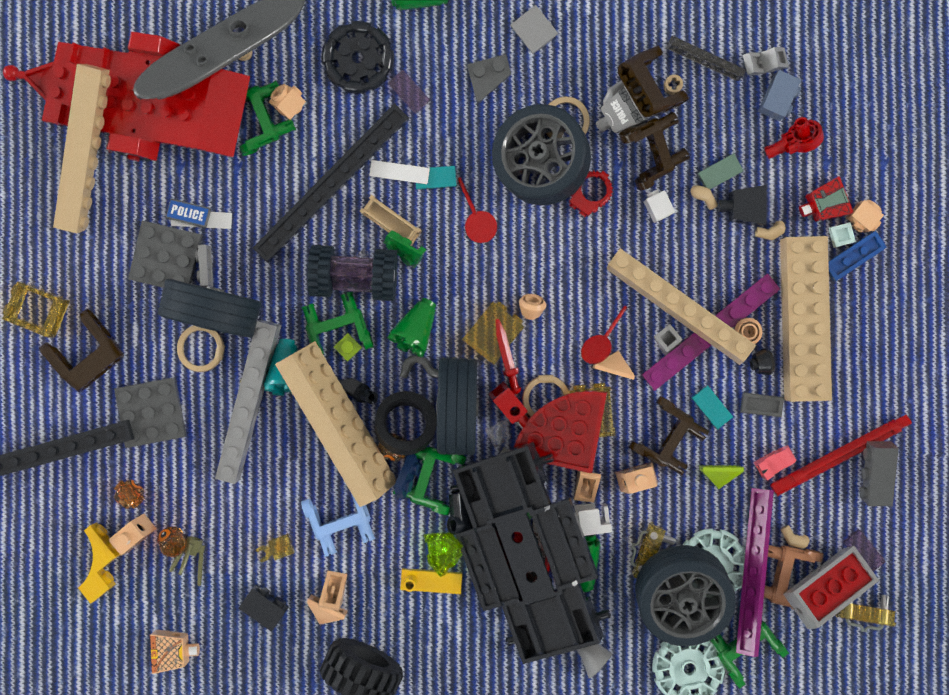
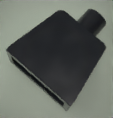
(746, 205)

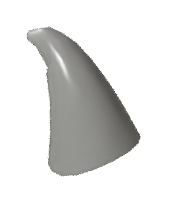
(594, 658)

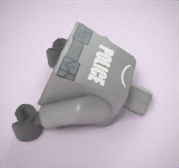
(619, 110)

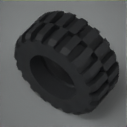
(360, 669)

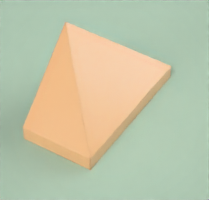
(615, 365)
(586, 486)
(333, 591)
(325, 615)

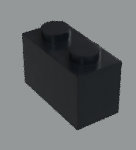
(263, 607)

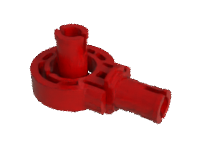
(798, 138)

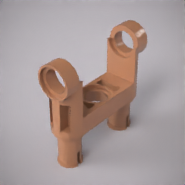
(786, 557)

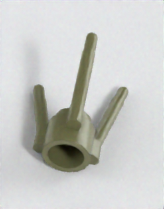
(193, 546)

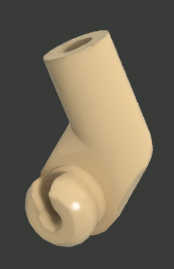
(704, 194)
(772, 233)
(794, 540)

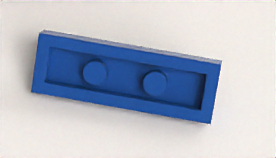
(855, 255)

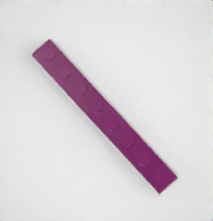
(695, 345)
(754, 572)

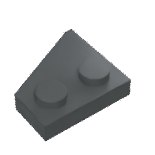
(487, 75)

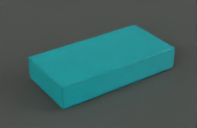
(439, 178)
(712, 407)

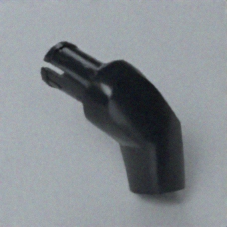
(358, 390)

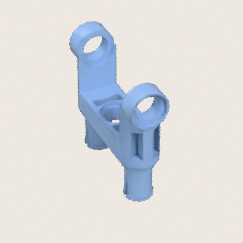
(324, 531)

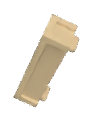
(389, 219)

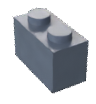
(780, 95)

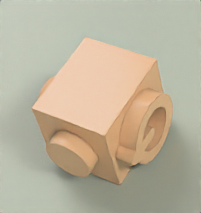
(287, 100)
(865, 216)

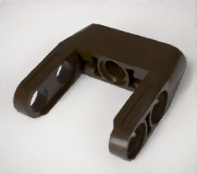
(643, 87)
(93, 365)

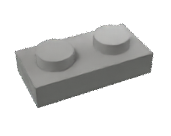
(205, 273)

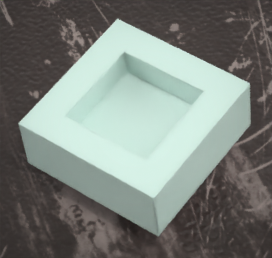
(842, 235)

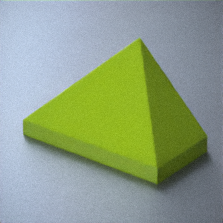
(721, 474)

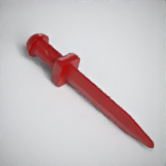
(510, 370)

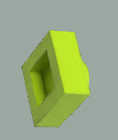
(348, 347)

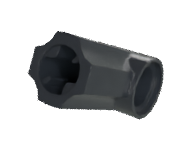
(459, 518)

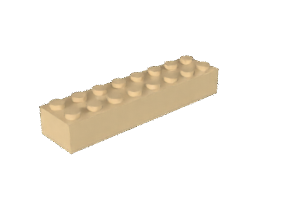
(806, 319)
(337, 424)

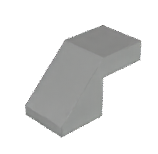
(766, 61)
(667, 339)

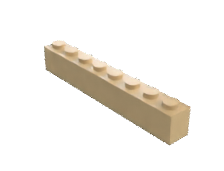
(81, 148)
(680, 307)

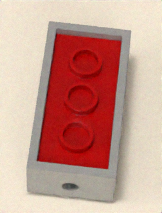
(831, 587)

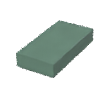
(720, 172)

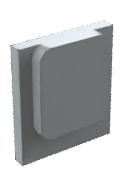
(534, 29)

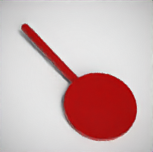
(479, 225)
(598, 347)

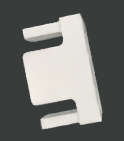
(591, 521)

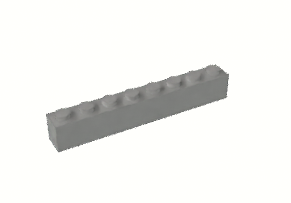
(248, 401)

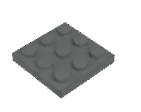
(164, 254)
(152, 411)

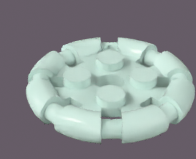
(726, 541)
(692, 680)

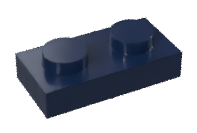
(405, 479)

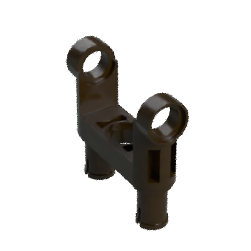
(664, 161)
(684, 424)

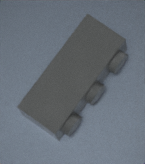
(879, 473)

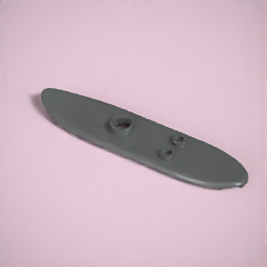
(216, 48)

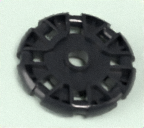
(349, 48)

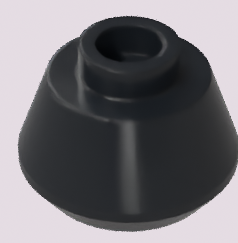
(762, 362)

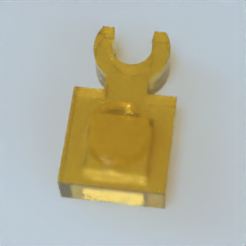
(278, 547)

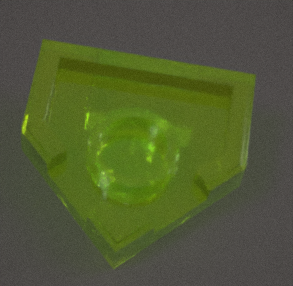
(443, 551)

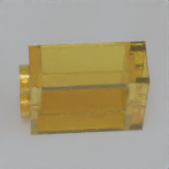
(54, 316)

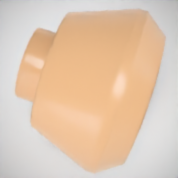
(532, 306)
(749, 329)

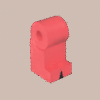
(775, 462)

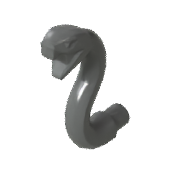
(410, 361)

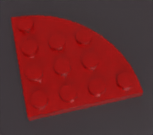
(567, 429)

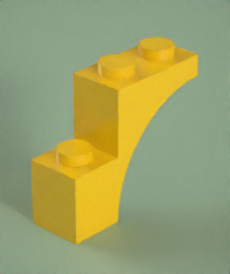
(99, 580)

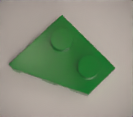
(408, 254)

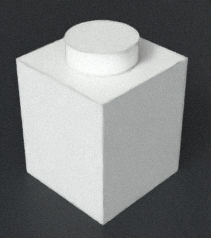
(658, 205)

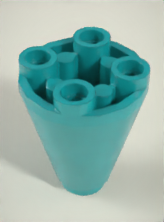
(274, 381)

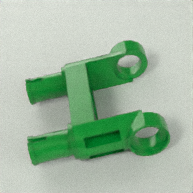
(271, 131)
(352, 315)
(417, 493)
(727, 652)

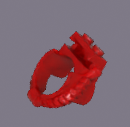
(585, 206)

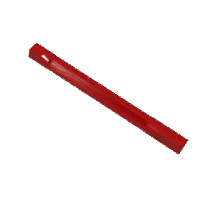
(839, 455)

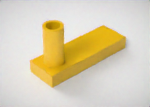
(430, 581)

